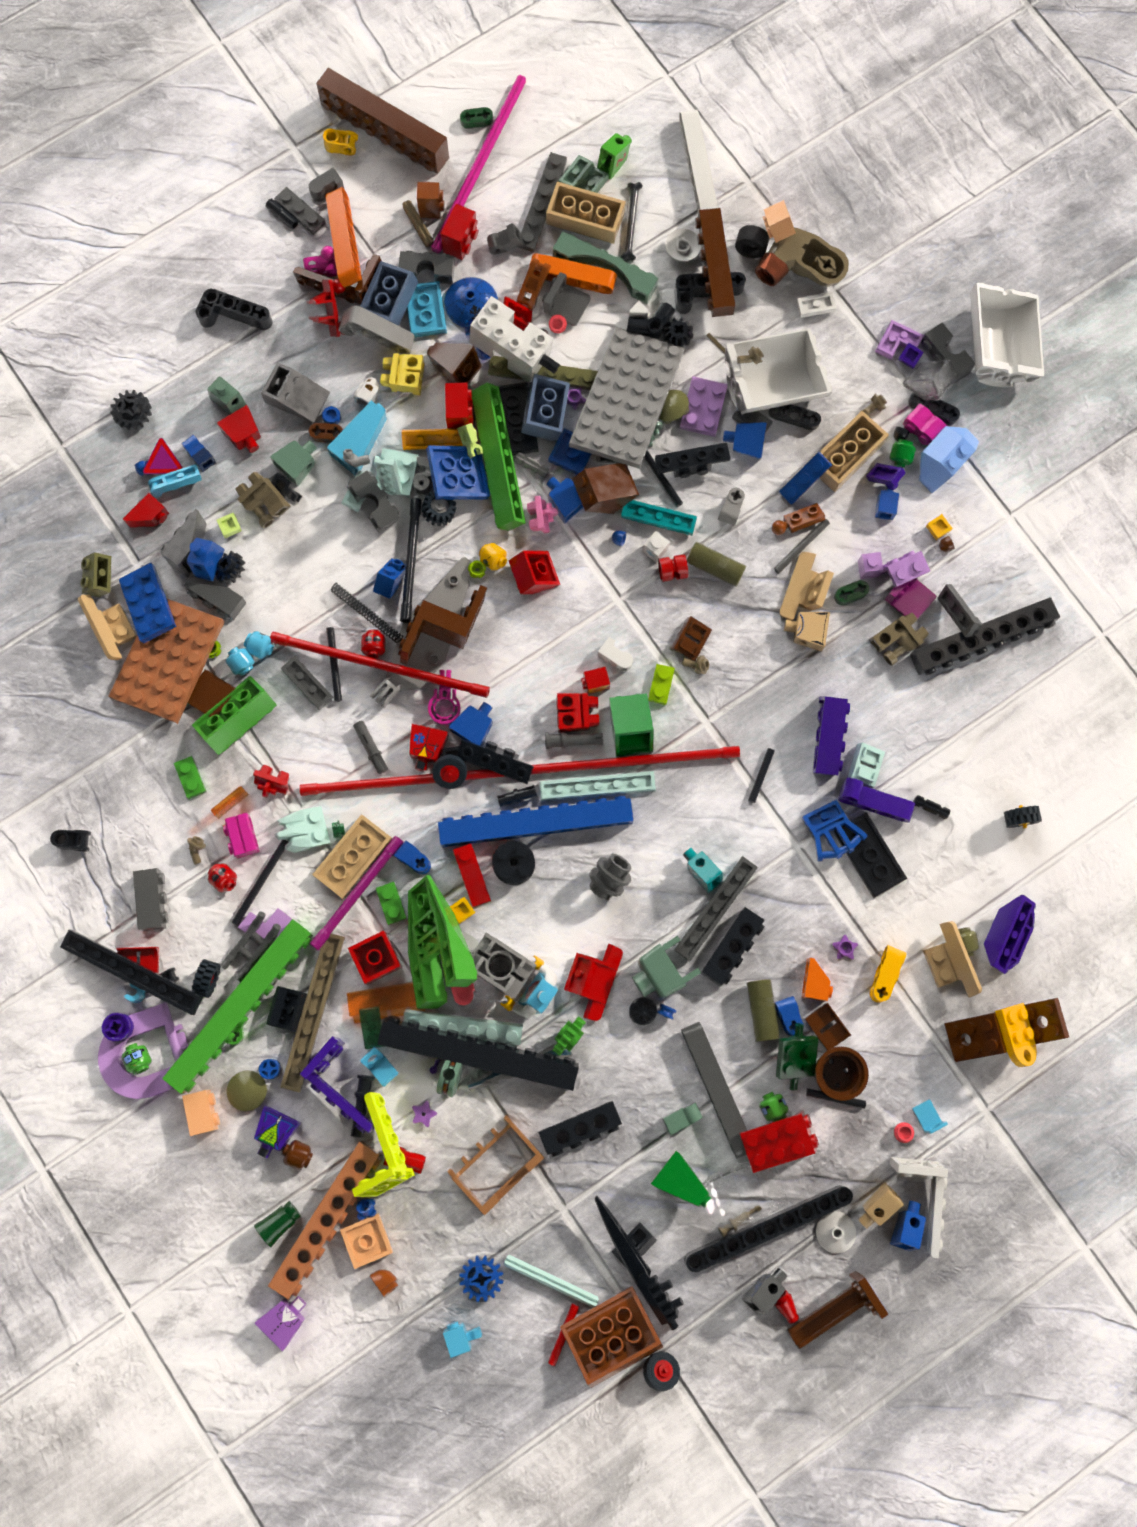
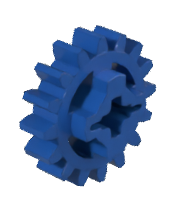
(492, 1275)

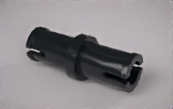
(517, 796)

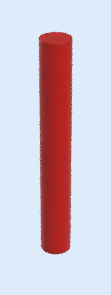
(561, 1338)

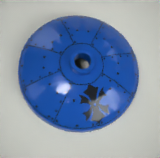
(460, 306)

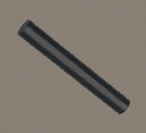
(761, 775)
(821, 1095)

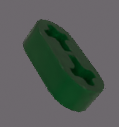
(476, 117)
(850, 588)

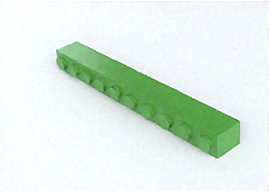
(237, 1007)

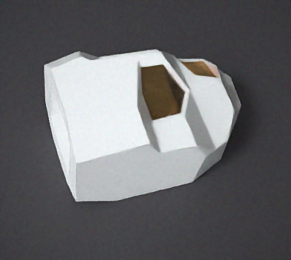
(367, 391)

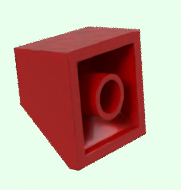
(533, 571)

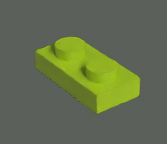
(661, 684)

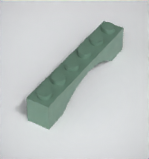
(638, 282)

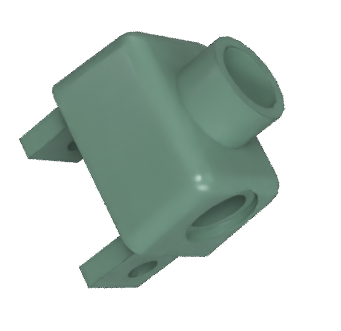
(660, 973)

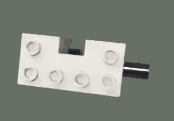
(524, 350)

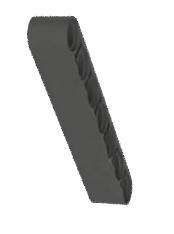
(716, 1086)

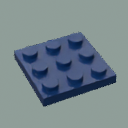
(456, 474)

